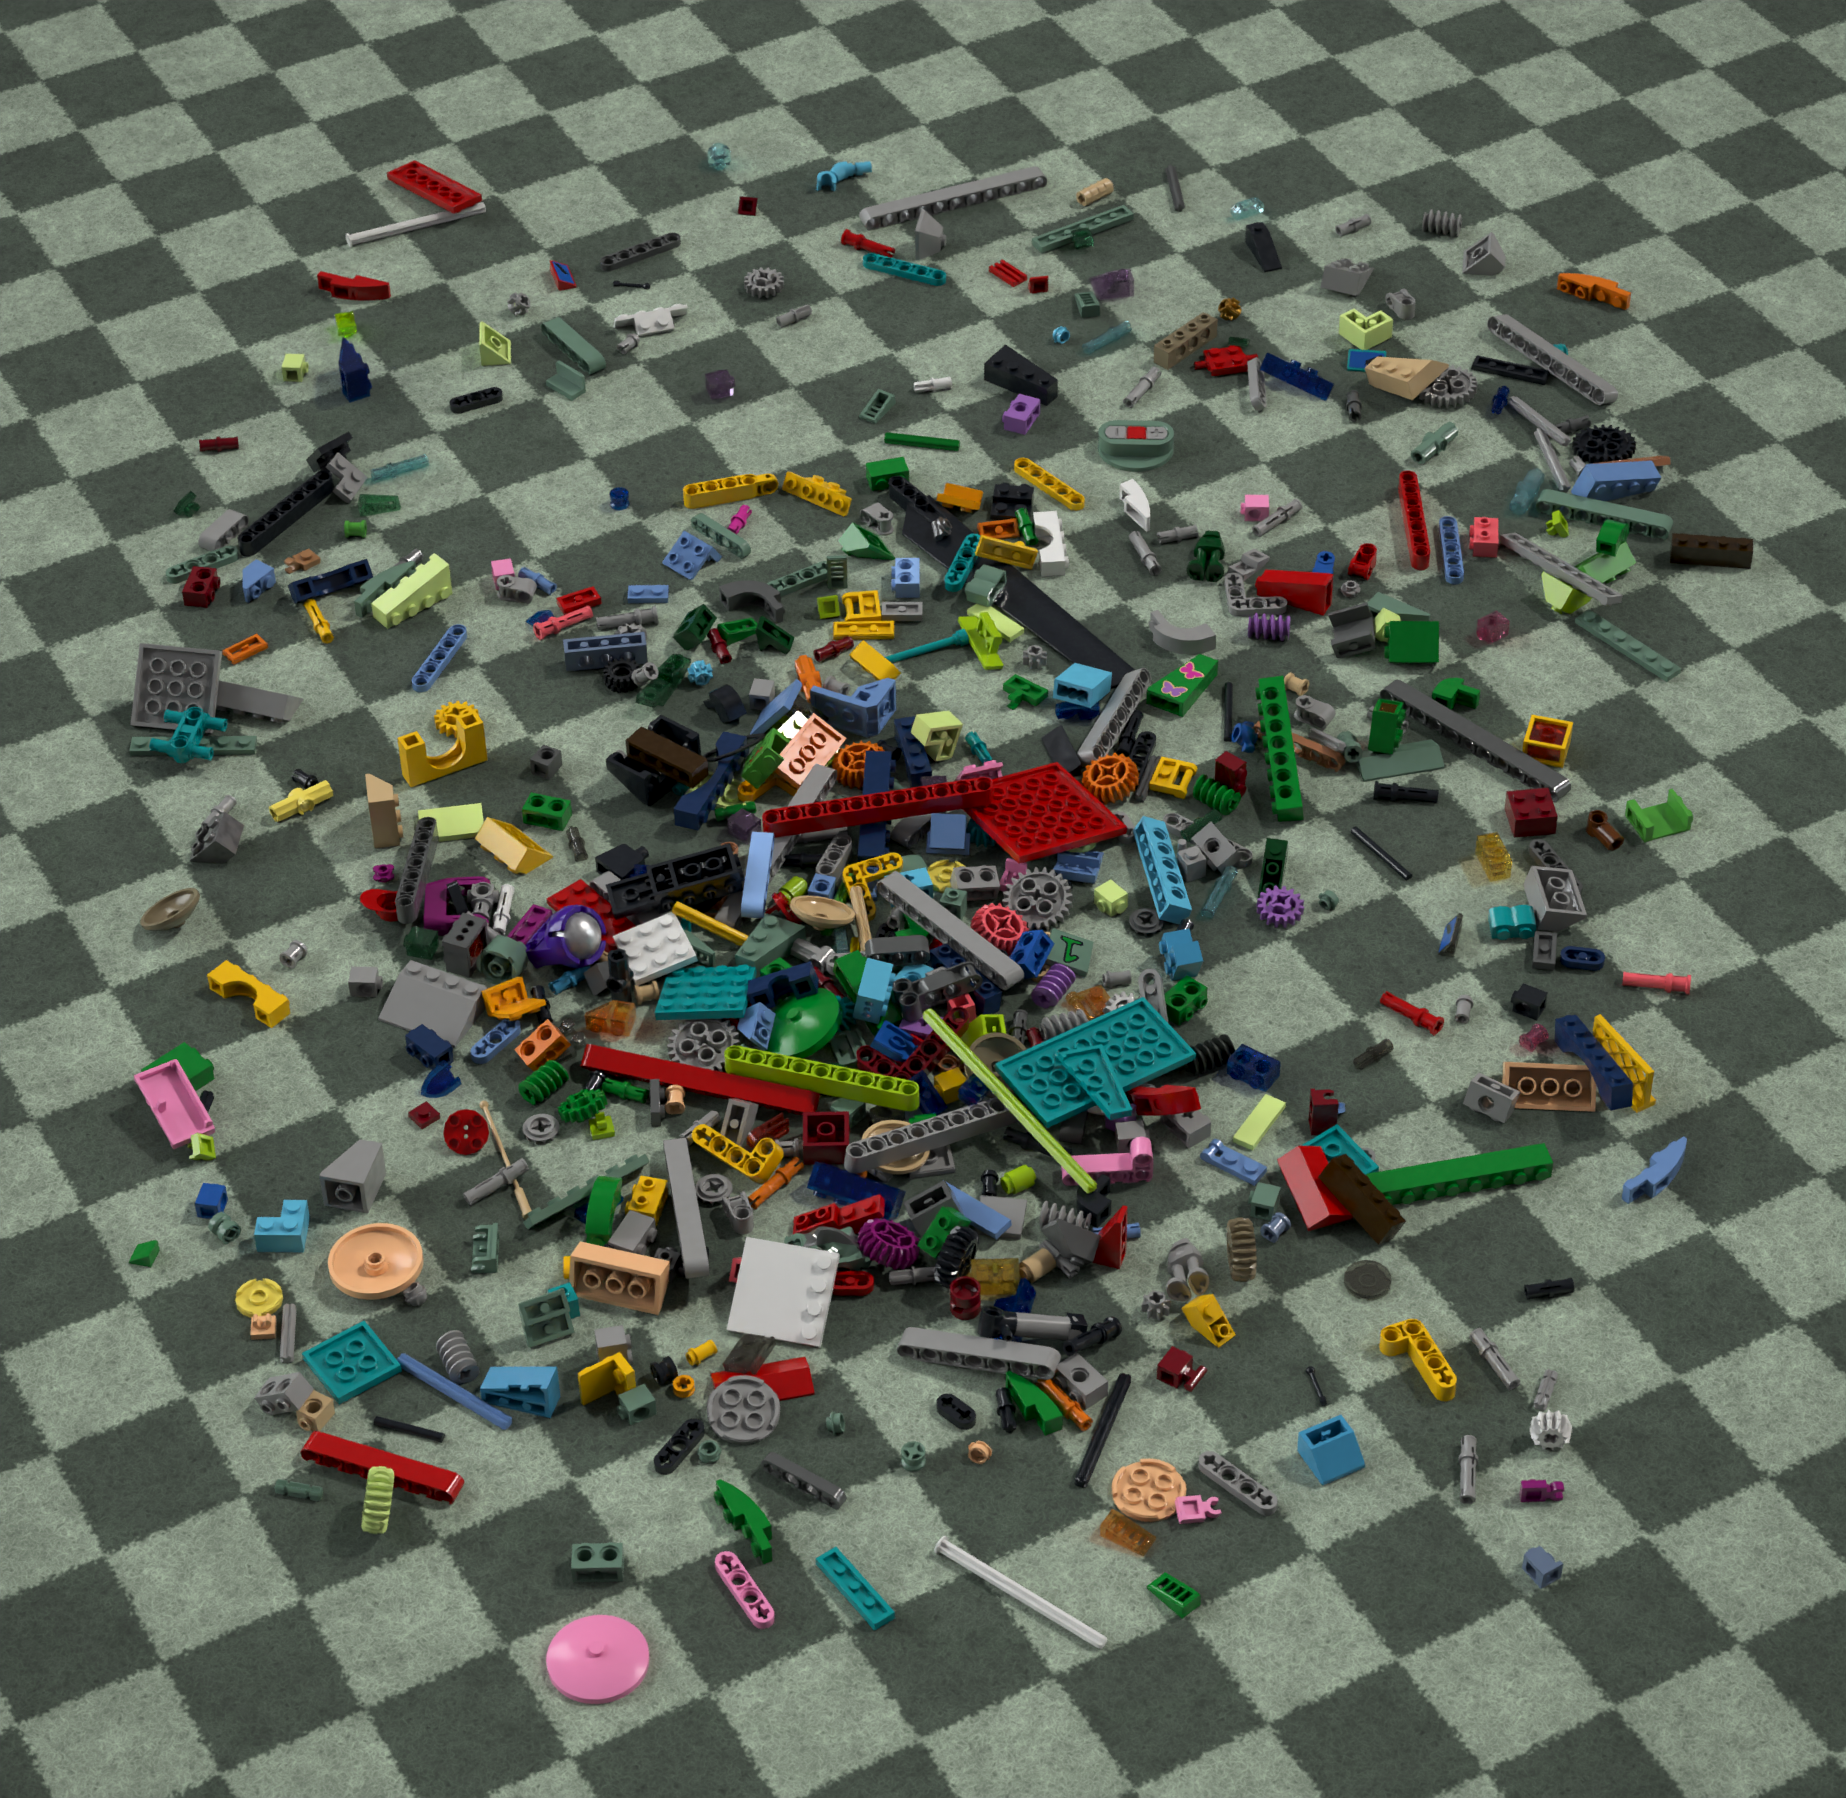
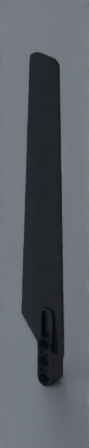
(1019, 596)

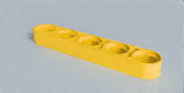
(1045, 478)

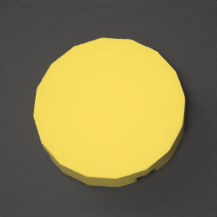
(942, 881)
(252, 1299)

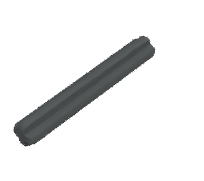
(1175, 188)

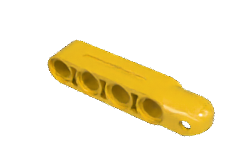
(728, 490)

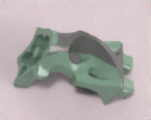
(834, 1240)

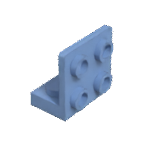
(689, 555)

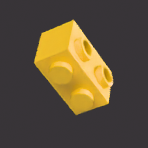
(648, 1197)

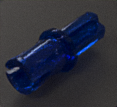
(1500, 399)

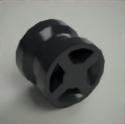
(664, 1370)

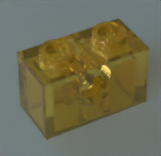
(996, 1275)

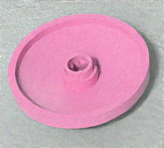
(597, 1659)

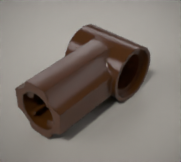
(1601, 829)

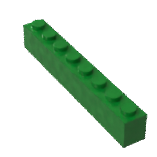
(1464, 1174)

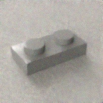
(902, 611)

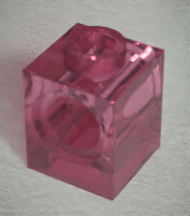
(1492, 627)

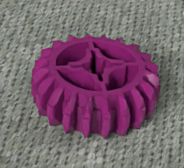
(888, 1243)

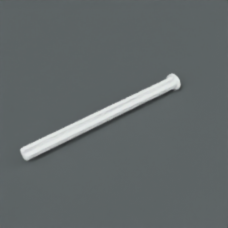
(412, 224)
(1020, 1593)

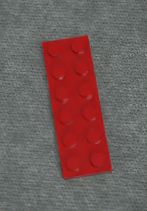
(434, 186)
(582, 894)

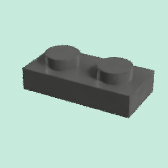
(1544, 950)
(657, 1096)

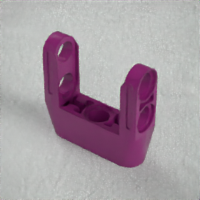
(437, 903)

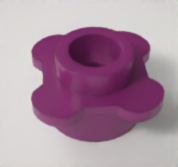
(383, 873)

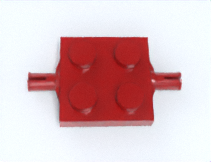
(1225, 360)

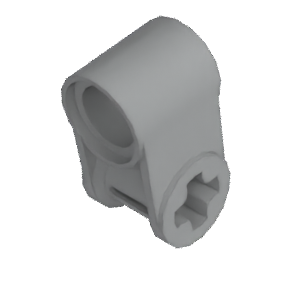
(1402, 304)
(878, 519)
(516, 589)
(1314, 713)
(739, 1213)

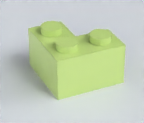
(1365, 331)
(937, 733)

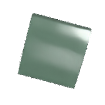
(545, 1318)

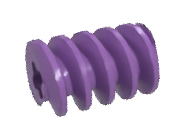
(1268, 627)
(1053, 986)

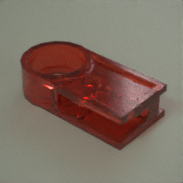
(773, 1129)

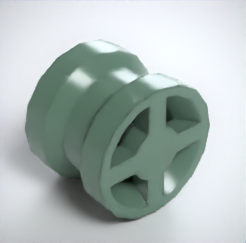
(912, 1450)

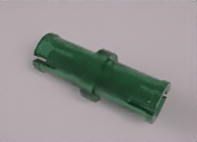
(1199, 823)

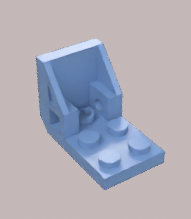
(863, 712)

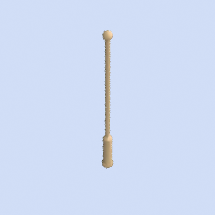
(519, 1193)

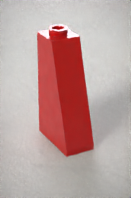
(1301, 589)

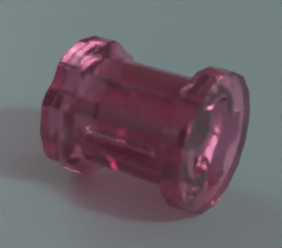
(1533, 1037)

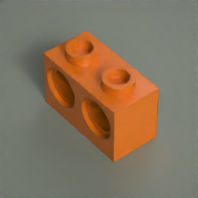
(542, 1045)

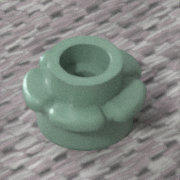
(1328, 900)
(835, 1423)
(709, 1446)

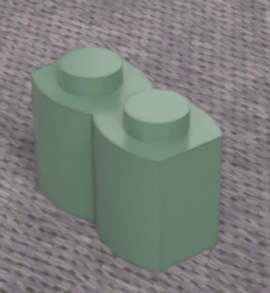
(985, 585)

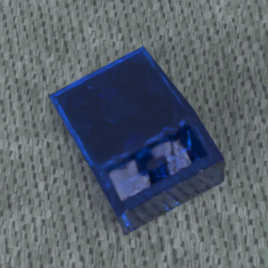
(353, 373)

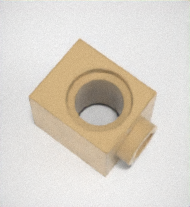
(315, 1412)

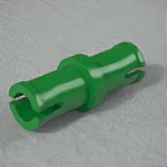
(1026, 526)
(625, 1090)

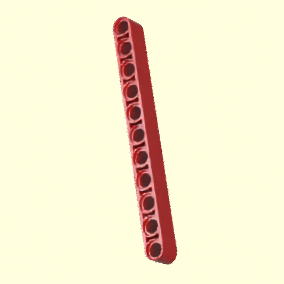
(878, 807)
(699, 1079)

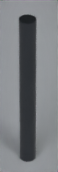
(1228, 705)
(1381, 853)

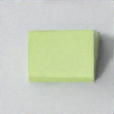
(494, 347)

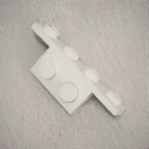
(653, 321)

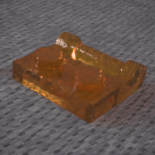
(1094, 998)

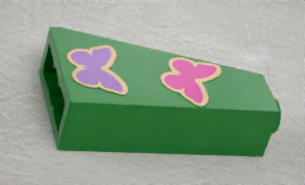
(1183, 686)

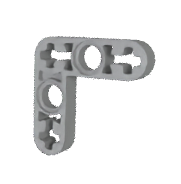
(1242, 602)

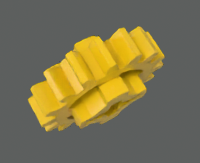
(446, 717)

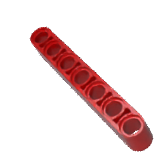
(1414, 520)
(359, 1458)

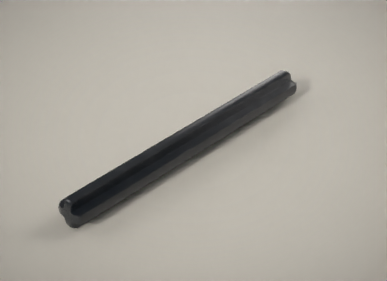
(1102, 1430)

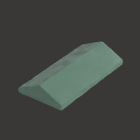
(1405, 760)

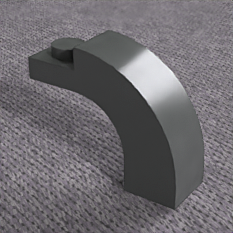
(752, 593)

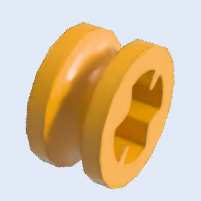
(683, 1379)

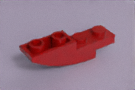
(358, 288)
(1164, 1100)
(839, 1218)

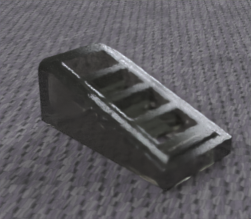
(805, 708)

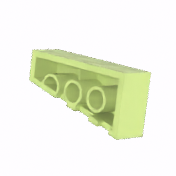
(414, 593)

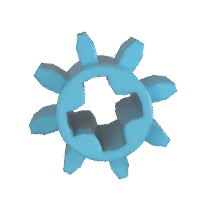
(700, 673)

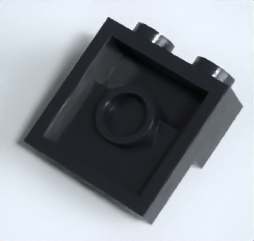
(321, 456)
(1009, 499)

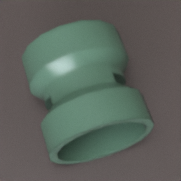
(224, 1227)

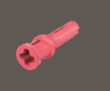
(554, 624)
(1667, 982)

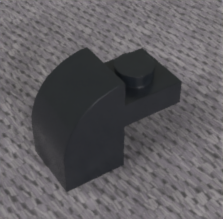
(726, 702)
(1096, 1202)

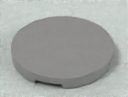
(743, 1410)

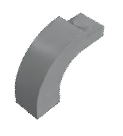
(1181, 640)

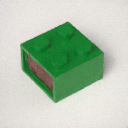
(1386, 725)

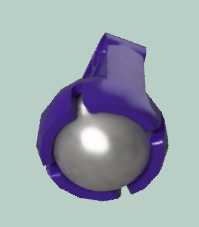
(568, 939)

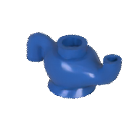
(1245, 736)

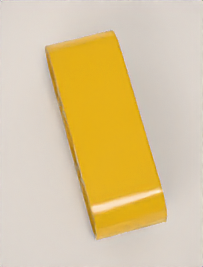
(874, 662)

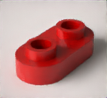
(850, 1283)

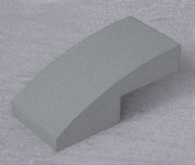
(1249, 564)

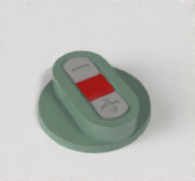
(1135, 444)

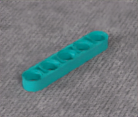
(911, 272)

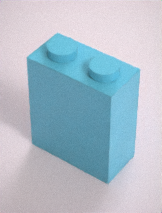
(1082, 685)

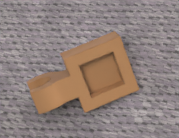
(302, 560)

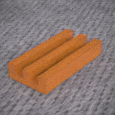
(247, 651)

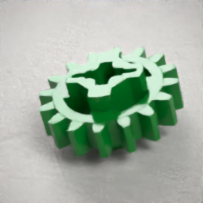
(582, 1105)

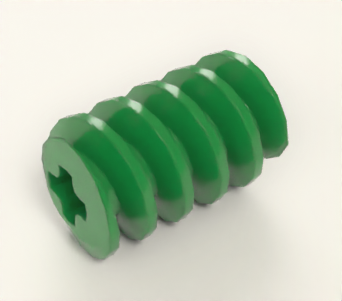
(1215, 795)
(543, 1082)

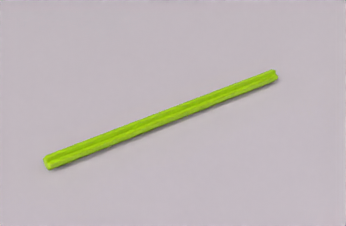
(1010, 1101)

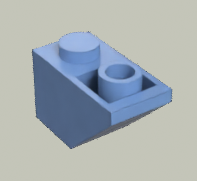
(256, 579)
(757, 1024)

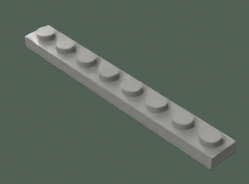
(1560, 568)

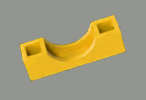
(231, 980)

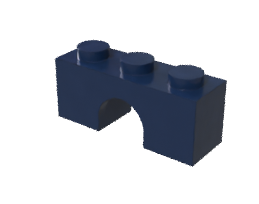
(769, 988)

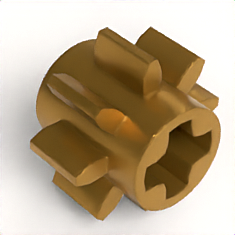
(1229, 309)

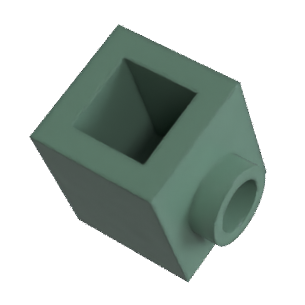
(1264, 1201)

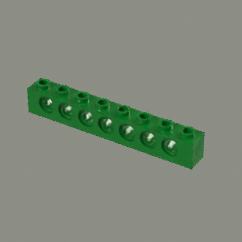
(1280, 749)

